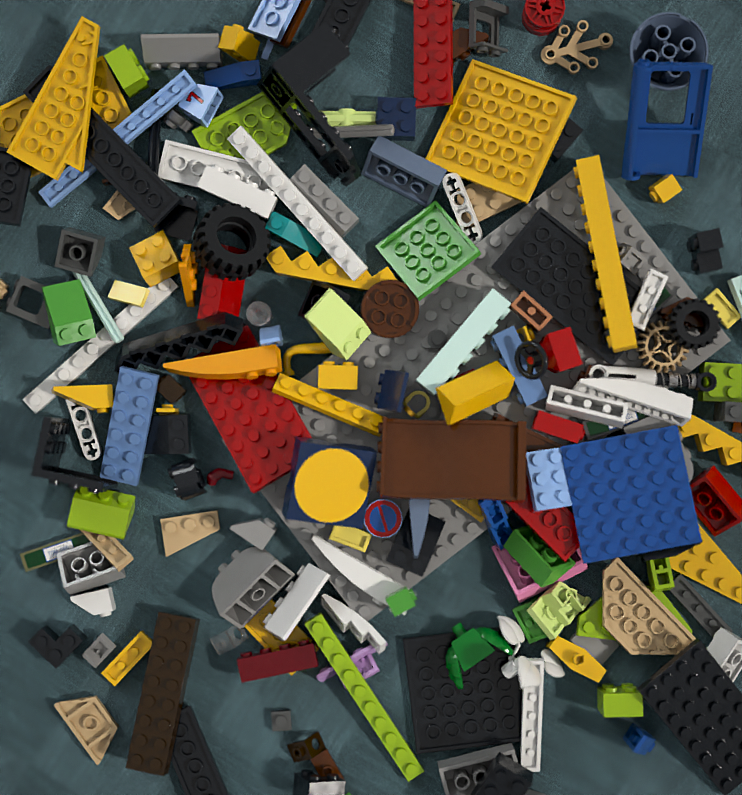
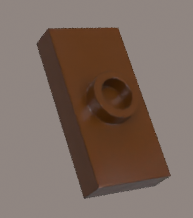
(325, 764)

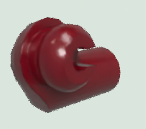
(217, 474)

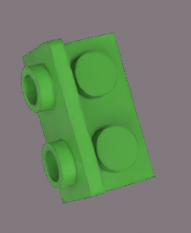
(529, 626)

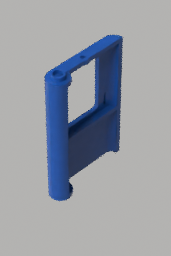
(666, 146)

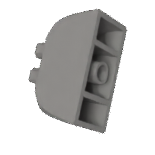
(248, 584)

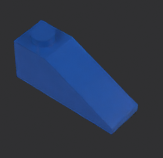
(234, 75)
(639, 739)

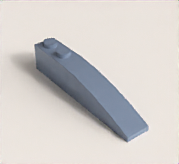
(419, 516)

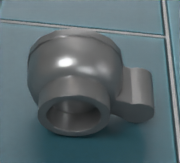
(175, 119)

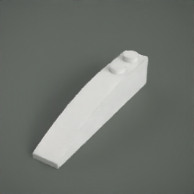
(642, 398)
(359, 573)

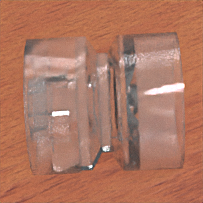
(259, 314)

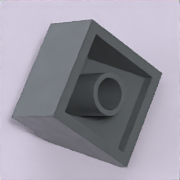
(79, 251)

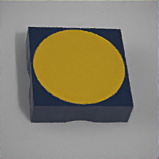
(329, 483)

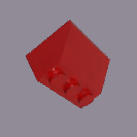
(716, 501)

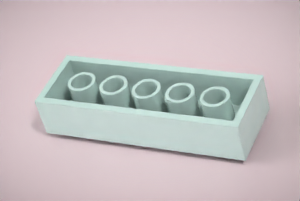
(466, 338)

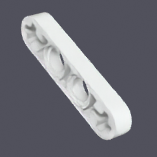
(465, 207)
(79, 426)

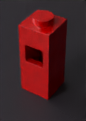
(558, 427)

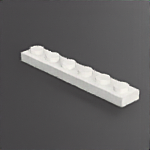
(532, 721)

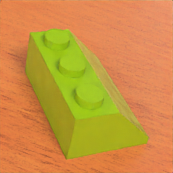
(101, 512)

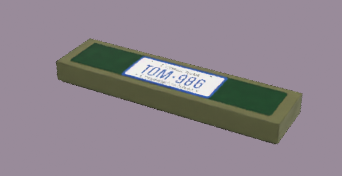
(48, 553)

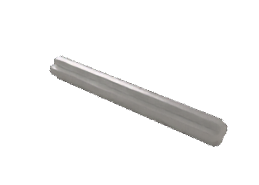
(362, 131)

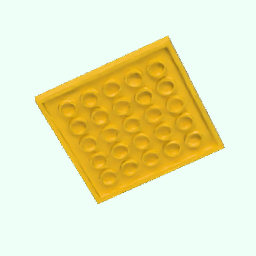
(501, 130)

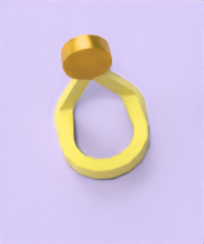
(421, 412)

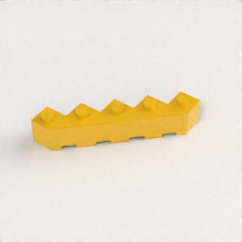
(327, 273)
(709, 438)

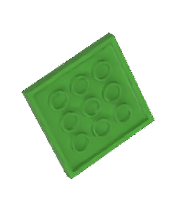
(428, 250)

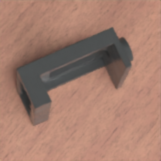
(488, 12)
(39, 319)

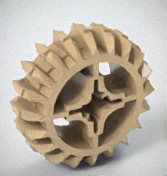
(667, 354)

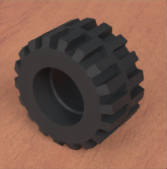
(709, 319)

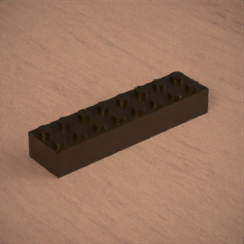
(162, 693)

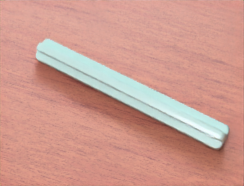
(100, 308)

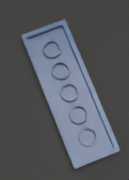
(129, 425)

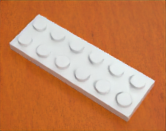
(187, 163)

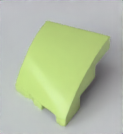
(557, 608)

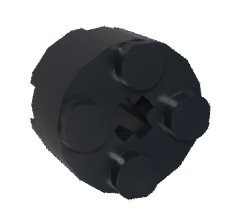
(188, 479)

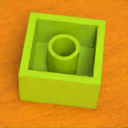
(124, 65)
(728, 382)
(619, 700)

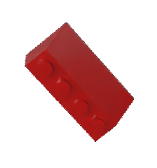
(220, 294)

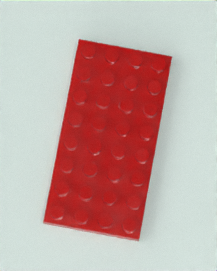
(252, 419)

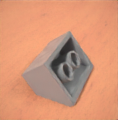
(85, 569)

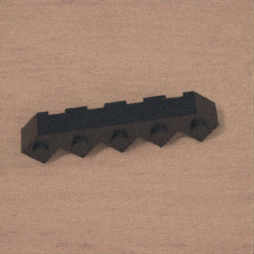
(179, 340)

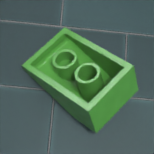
(68, 312)

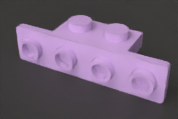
(363, 660)

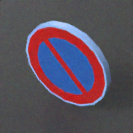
(383, 518)

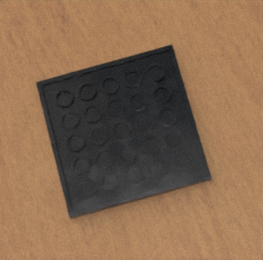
(454, 718)

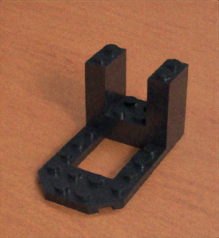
(289, 83)

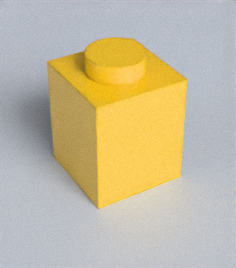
(664, 189)

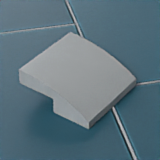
(598, 648)

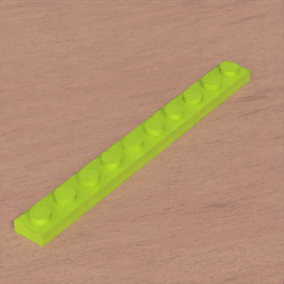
(364, 696)

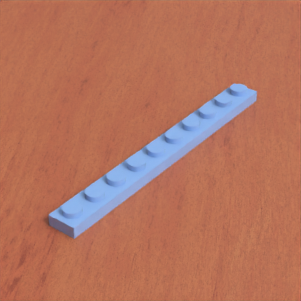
(127, 130)

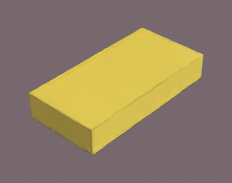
(128, 293)
(726, 310)
(351, 537)

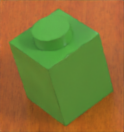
(401, 600)

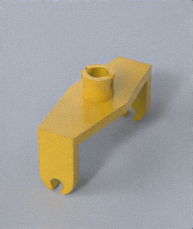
(577, 658)

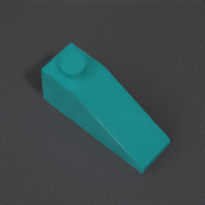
(293, 234)

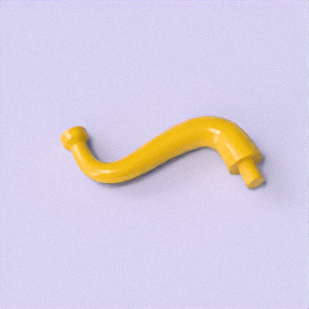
(306, 348)

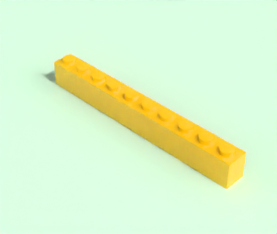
(606, 254)

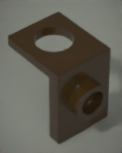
(304, 750)

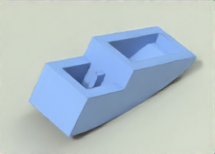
(271, 335)

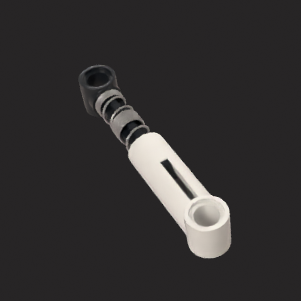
(651, 377)

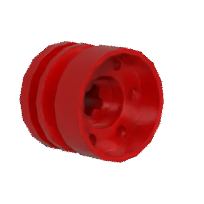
(539, 21)

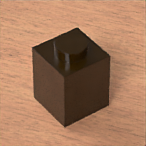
(171, 389)

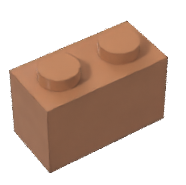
(530, 311)

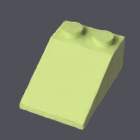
(337, 325)

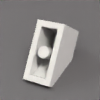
(96, 601)

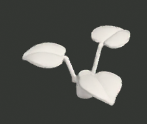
(528, 673)

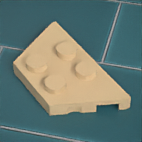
(485, 202)
(89, 723)

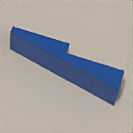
(496, 521)

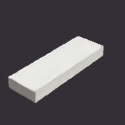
(647, 298)

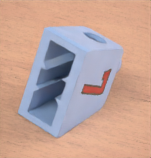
(201, 104)

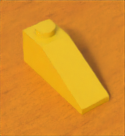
(88, 396)

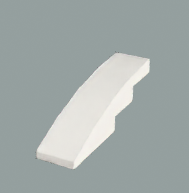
(349, 619)

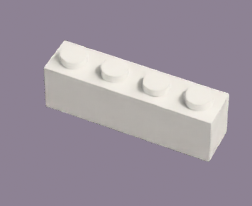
(235, 191)
(586, 406)

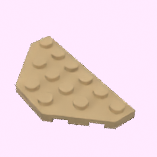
(638, 616)

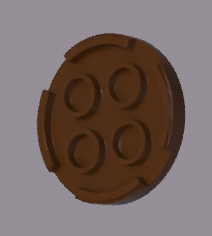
(389, 309)

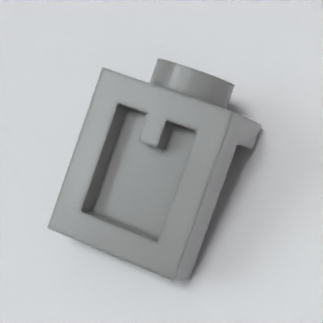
(630, 258)

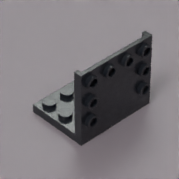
(48, 458)

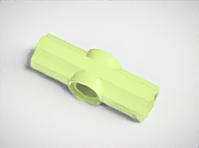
(350, 117)

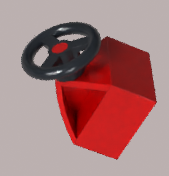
(553, 353)

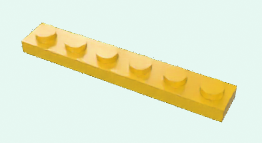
(327, 404)

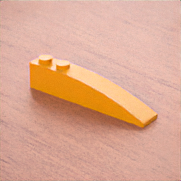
(231, 365)

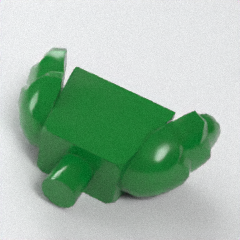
(472, 648)

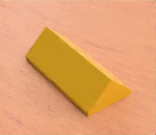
(474, 391)

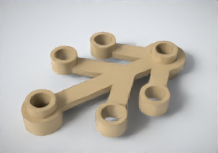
(573, 49)

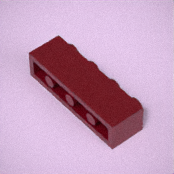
(277, 661)

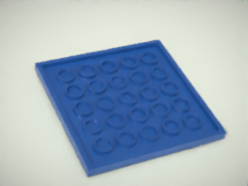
(630, 494)

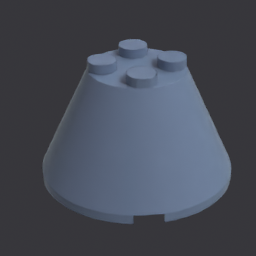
(669, 39)

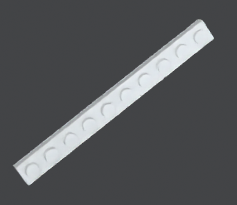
(297, 203)
(97, 347)

